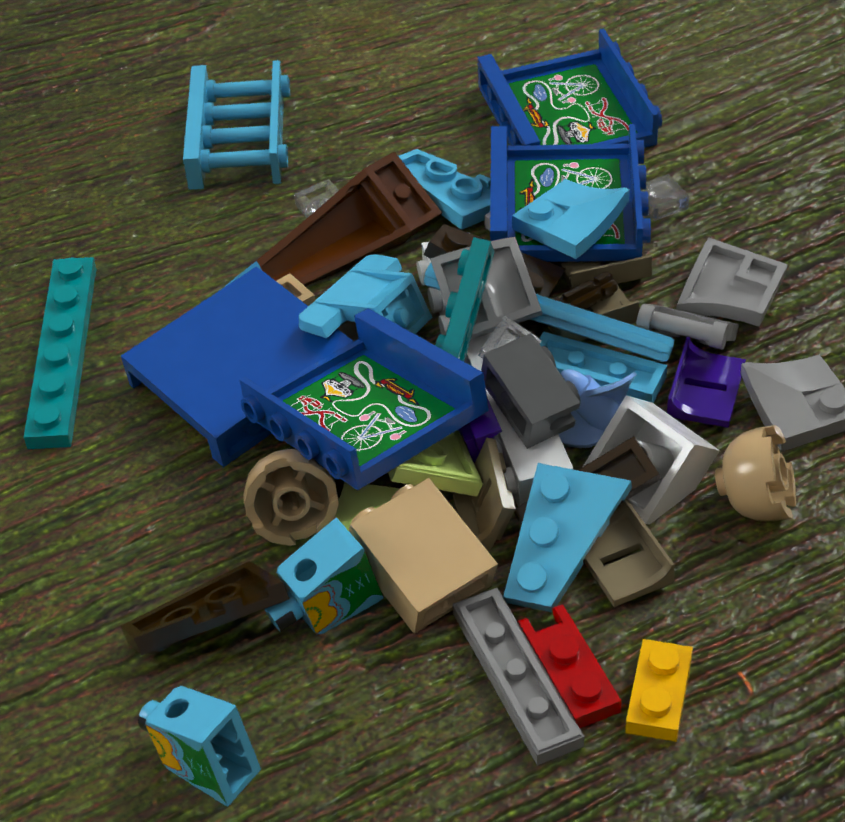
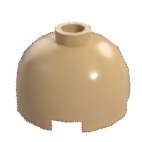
(757, 475)
(289, 497)

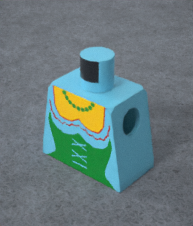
(325, 581)
(202, 742)

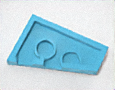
(458, 196)
(558, 529)

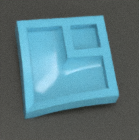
(571, 216)

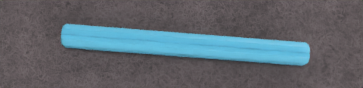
(593, 326)

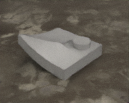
(731, 283)
(506, 290)
(798, 398)

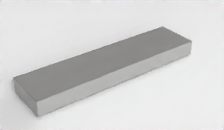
(518, 676)

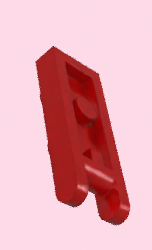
(573, 669)

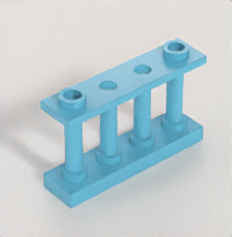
(203, 114)

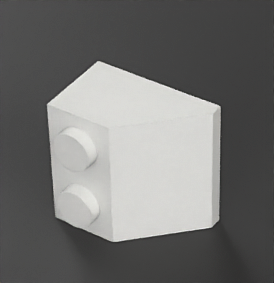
(672, 448)

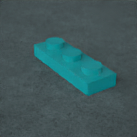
(465, 304)

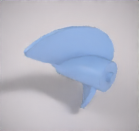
(596, 407)

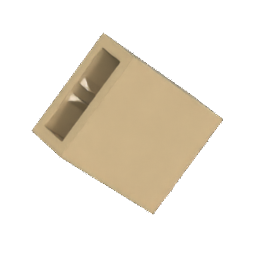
(422, 554)

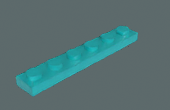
(60, 354)

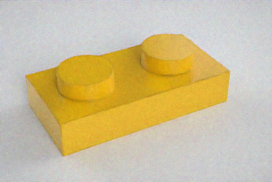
(659, 690)

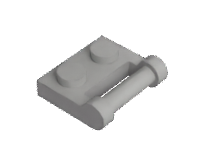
(678, 322)

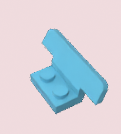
(372, 285)

